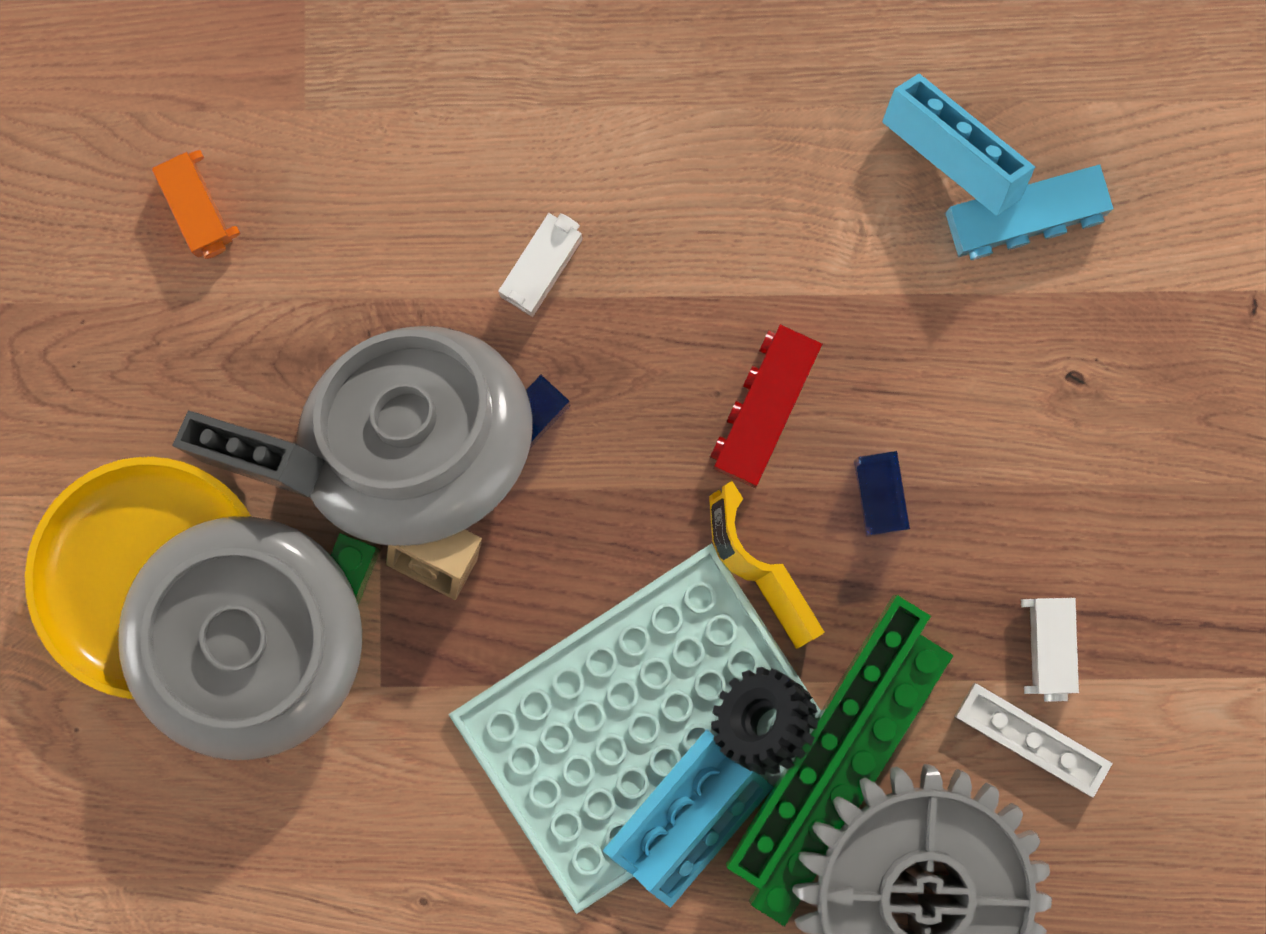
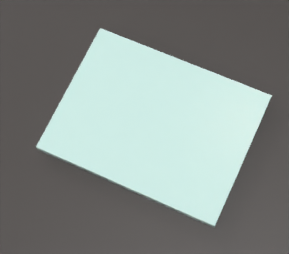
(612, 712)

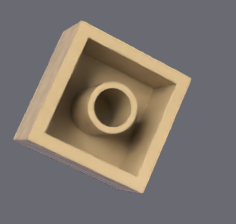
(438, 564)

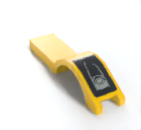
(771, 579)

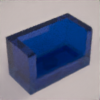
(881, 494)

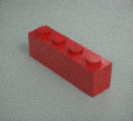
(767, 405)

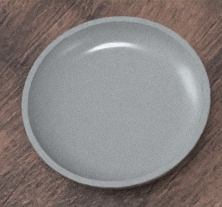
(415, 435)
(240, 638)

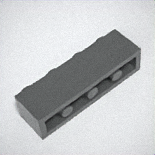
(249, 453)

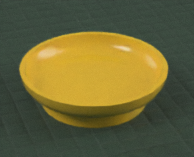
(97, 543)

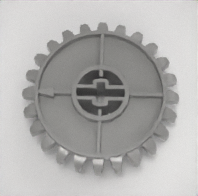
(877, 853)

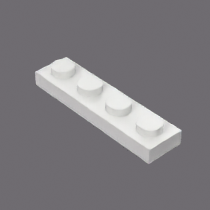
(1033, 740)

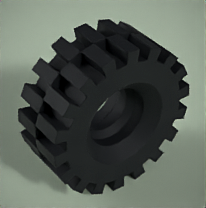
(744, 708)

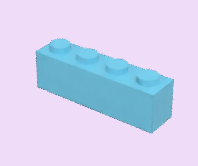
(958, 144)
(1044, 209)

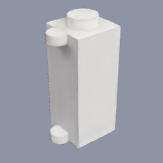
(541, 263)
(1053, 647)

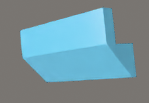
(687, 820)

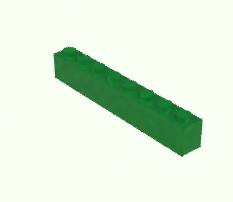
(836, 731)
(863, 760)

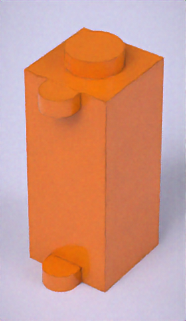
(193, 205)

